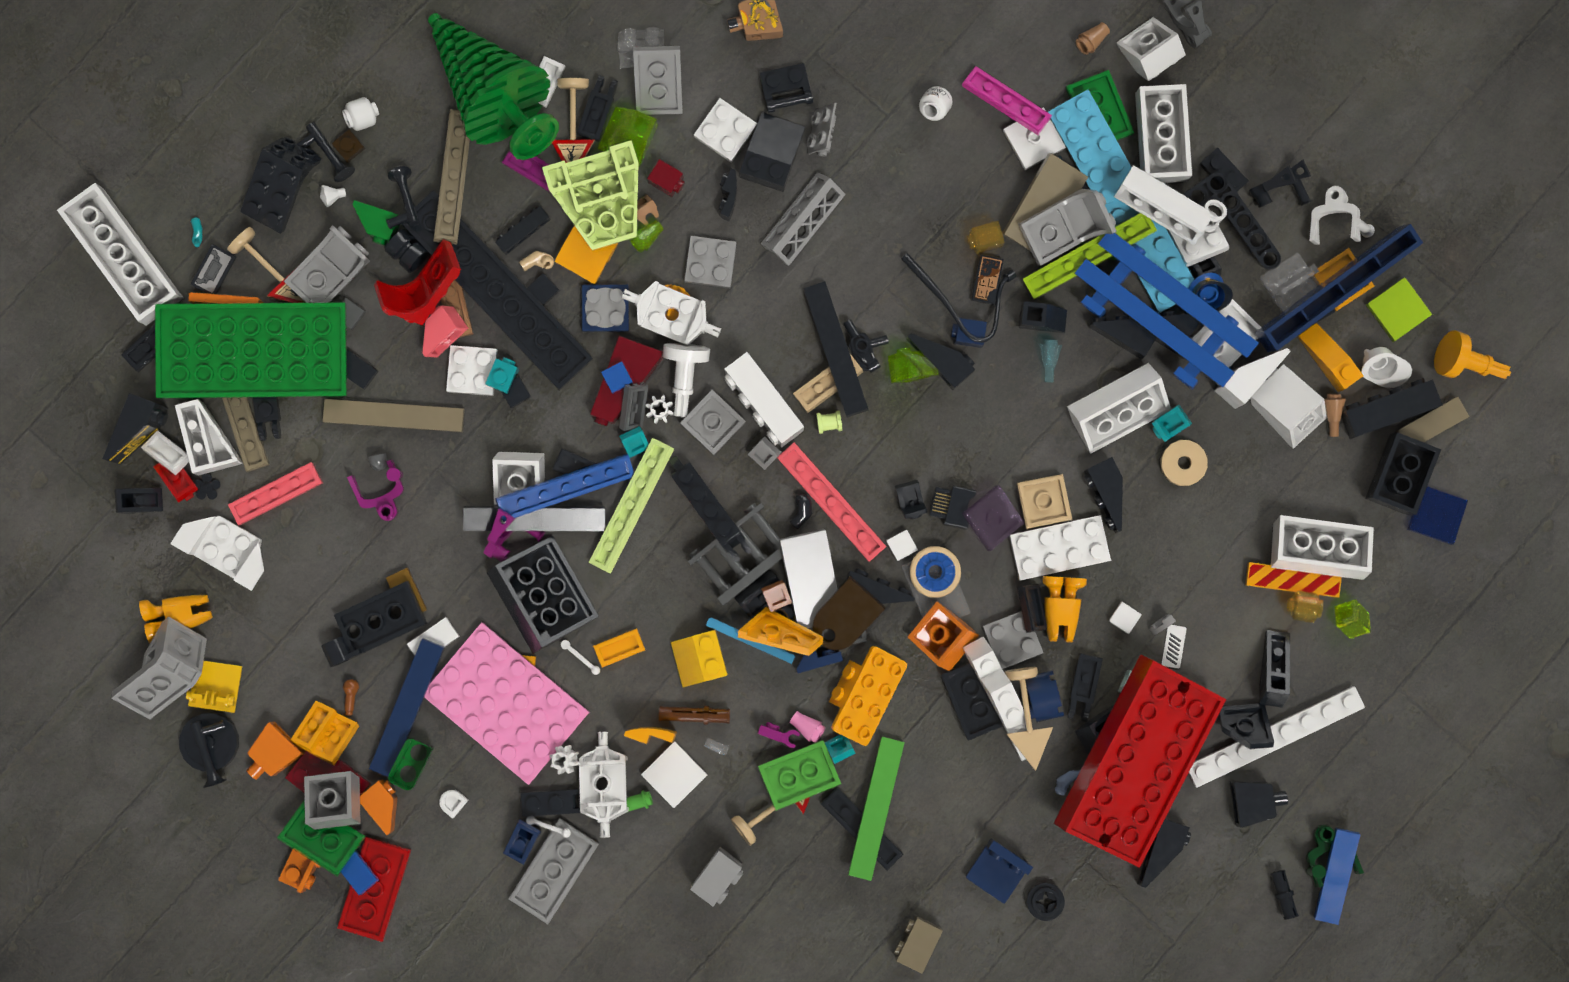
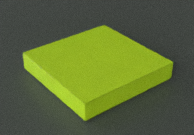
(1399, 309)

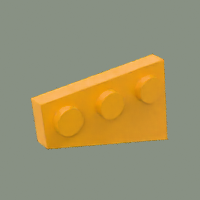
(780, 632)

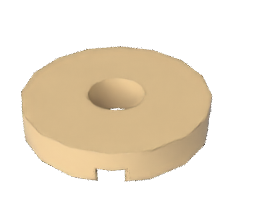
(1187, 449)

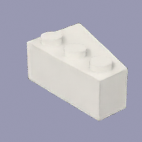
(204, 439)

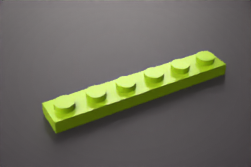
(1066, 266)

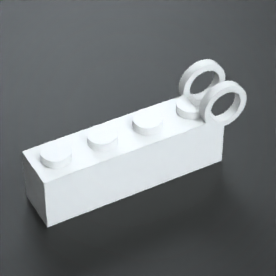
(1168, 206)

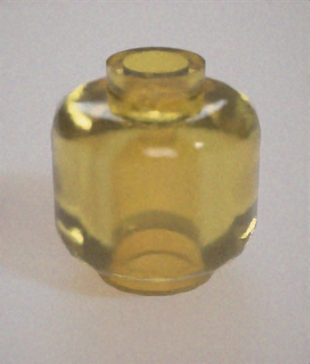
(1305, 606)

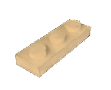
(820, 388)

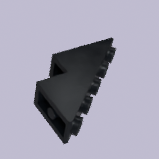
(1137, 339)

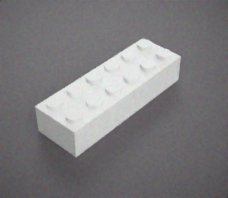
(119, 253)

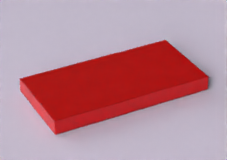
(371, 912)

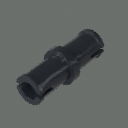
(1284, 894)

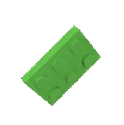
(799, 775)

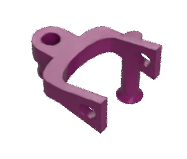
(386, 500)
(499, 535)

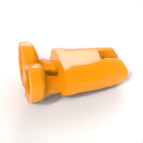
(176, 608)
(1062, 610)

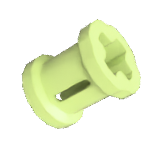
(829, 422)

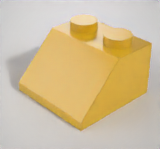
(699, 658)

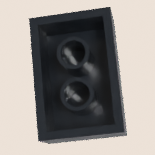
(1403, 474)

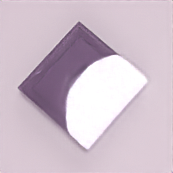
(993, 518)

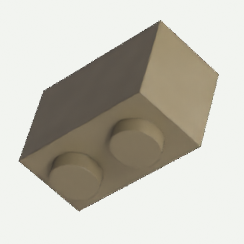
(918, 944)

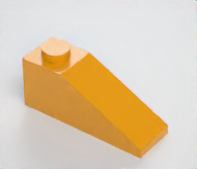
(1330, 358)

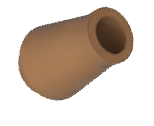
(1091, 39)

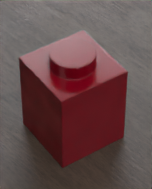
(666, 178)

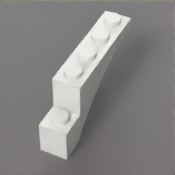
(997, 687)

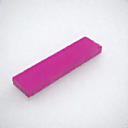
(1006, 100)

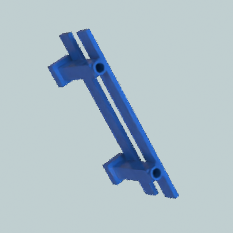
(1110, 289)

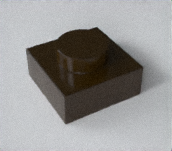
(348, 146)

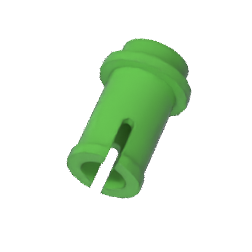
(639, 801)

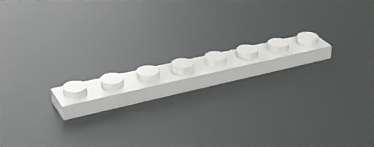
(1283, 732)

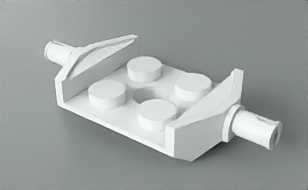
(657, 300)
(611, 801)

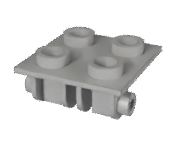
(823, 122)

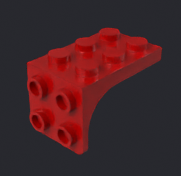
(419, 297)

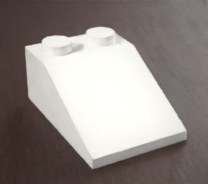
(1249, 378)

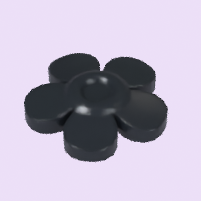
(207, 487)

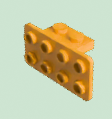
(865, 694)

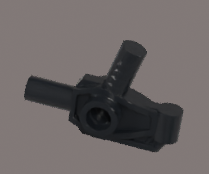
(862, 346)

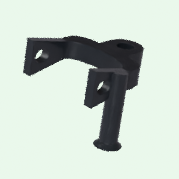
(1283, 178)

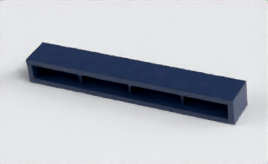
(1338, 288)

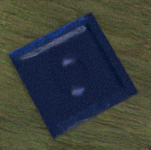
(1438, 516)

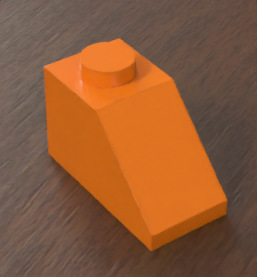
(381, 804)

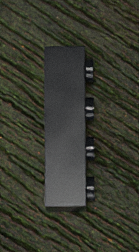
(523, 230)

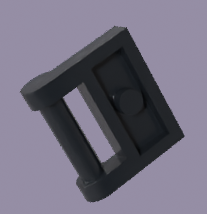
(785, 80)

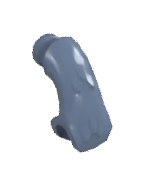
(1065, 780)

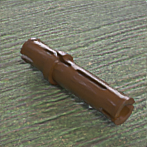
(687, 714)

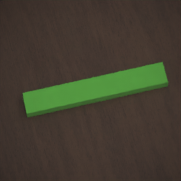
(876, 808)

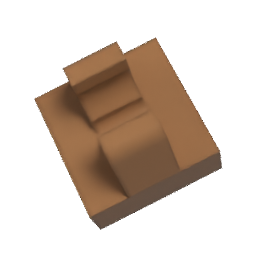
(645, 206)

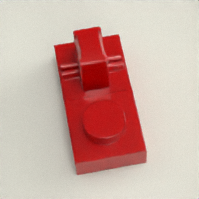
(180, 485)

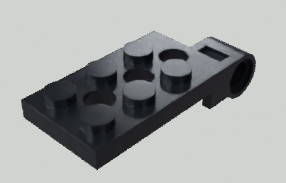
(348, 647)

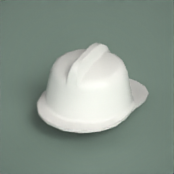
(1385, 368)

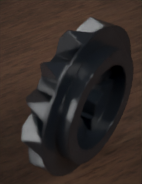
(1053, 909)

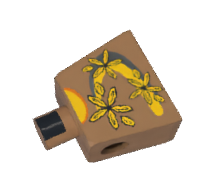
(757, 19)

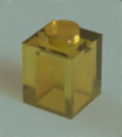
(986, 237)

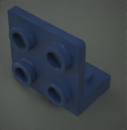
(998, 871)

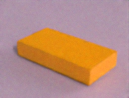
(619, 648)

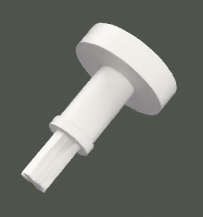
(685, 360)

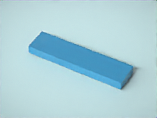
(733, 632)

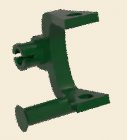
(1324, 845)

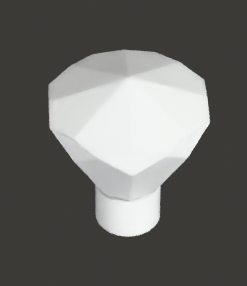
(330, 195)

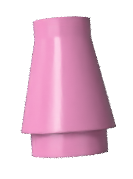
(807, 726)

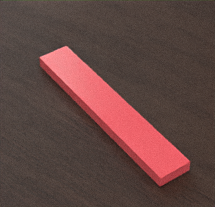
(831, 502)

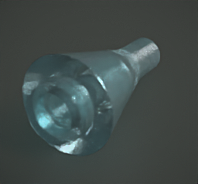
(1050, 353)

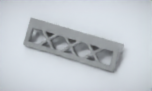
(801, 214)

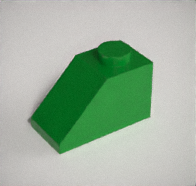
(375, 222)

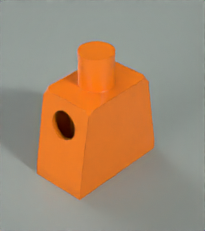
(272, 751)

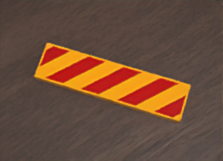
(1287, 580)

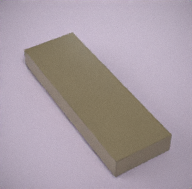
(1436, 421)

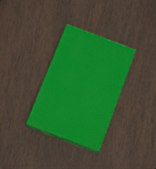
(1108, 101)
(326, 846)

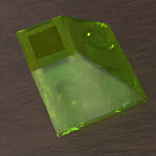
(626, 126)

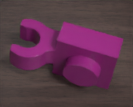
(772, 731)

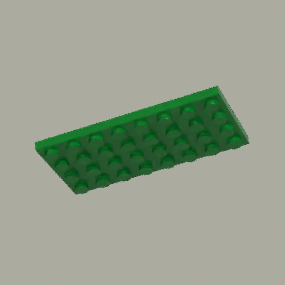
(251, 350)

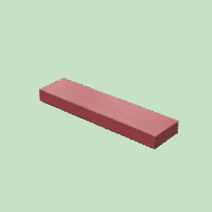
(275, 493)

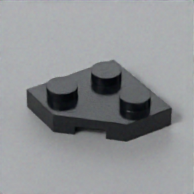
(1247, 725)

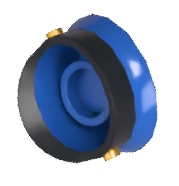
(1212, 290)

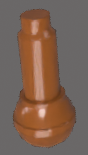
(350, 688)

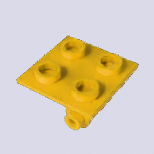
(216, 687)

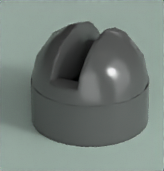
(378, 462)

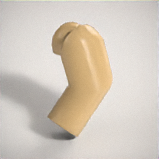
(539, 259)

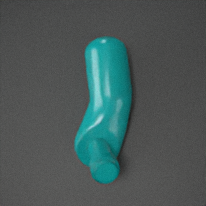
(198, 231)

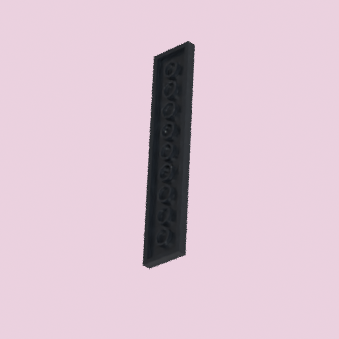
(506, 300)

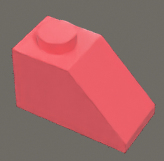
(442, 330)

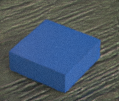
(617, 377)

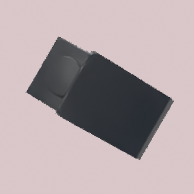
(138, 500)

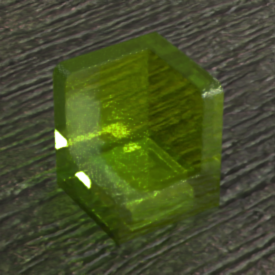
(1352, 619)

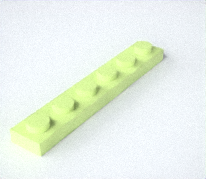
(631, 505)

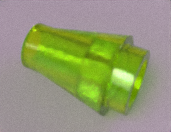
(646, 236)

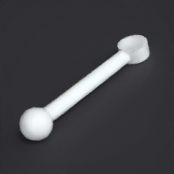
(565, 644)
(531, 820)

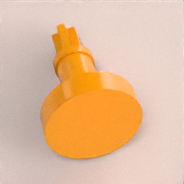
(1455, 354)

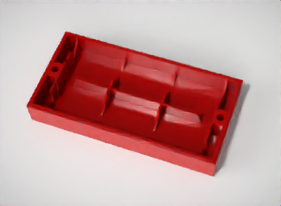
(1139, 761)

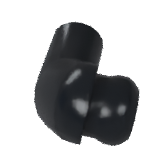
(804, 510)

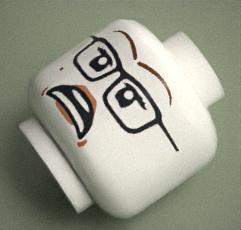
(935, 103)

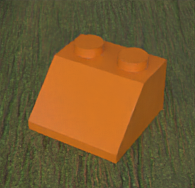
(942, 636)

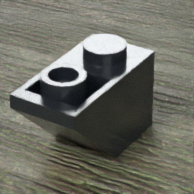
(1042, 317)

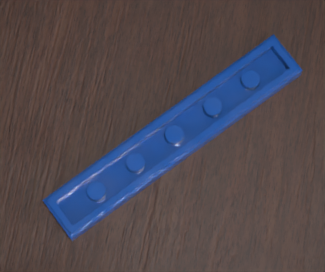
(566, 487)

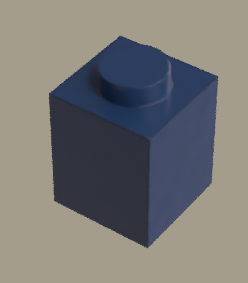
(974, 327)

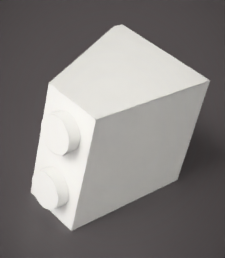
(1289, 405)

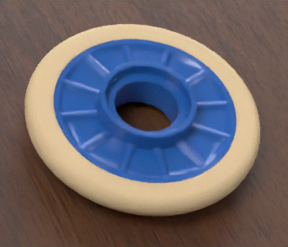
(920, 571)

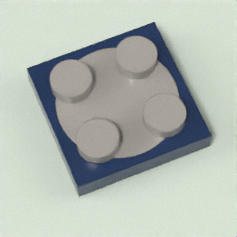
(604, 308)

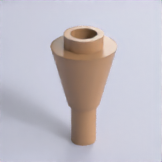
(1334, 407)

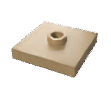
(1044, 501)

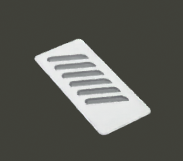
(1174, 646)

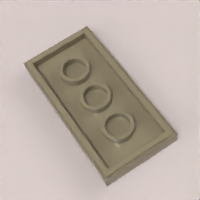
(1051, 184)

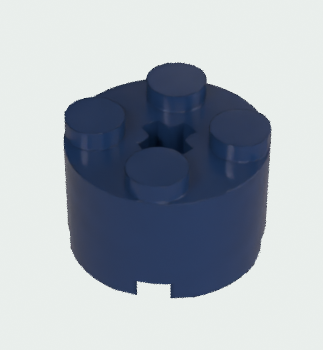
(1043, 697)

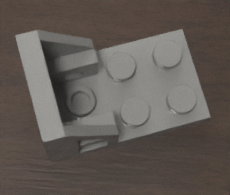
(168, 670)

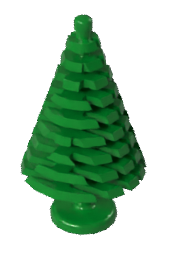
(495, 90)

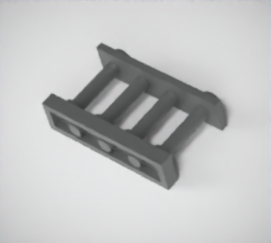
(744, 576)

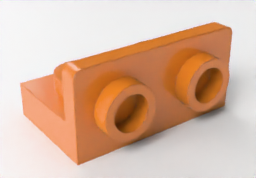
(299, 872)

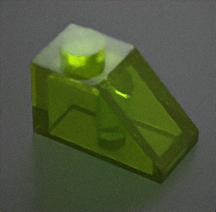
(910, 366)

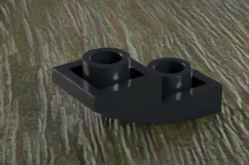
(729, 188)

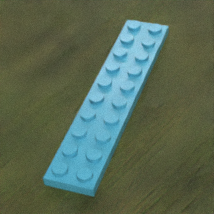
(1105, 164)

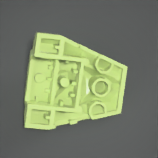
(599, 194)

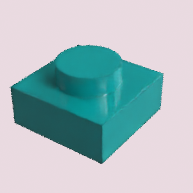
(634, 441)
(839, 748)

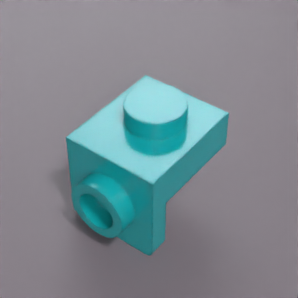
(502, 375)
(1171, 423)

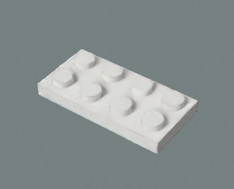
(1059, 547)

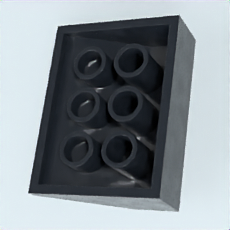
(542, 594)

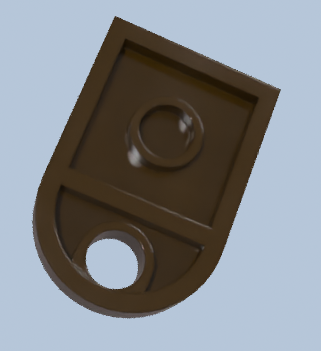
(847, 614)

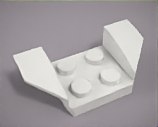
(223, 547)

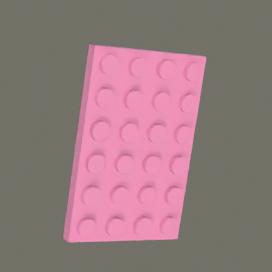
(505, 703)

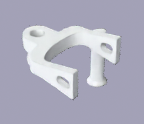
(1339, 205)

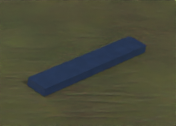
(407, 706)

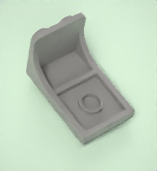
(1067, 224)
(328, 268)

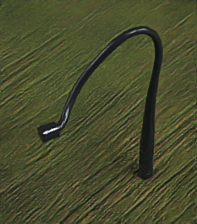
(916, 269)

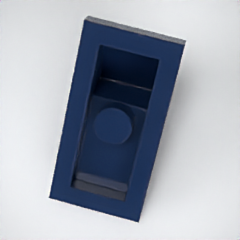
(812, 661)
(521, 842)

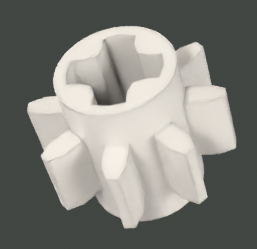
(656, 403)
(558, 759)

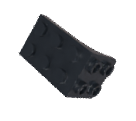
(277, 182)

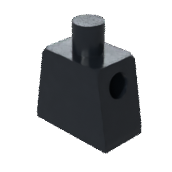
(1255, 802)

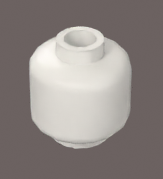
(360, 114)

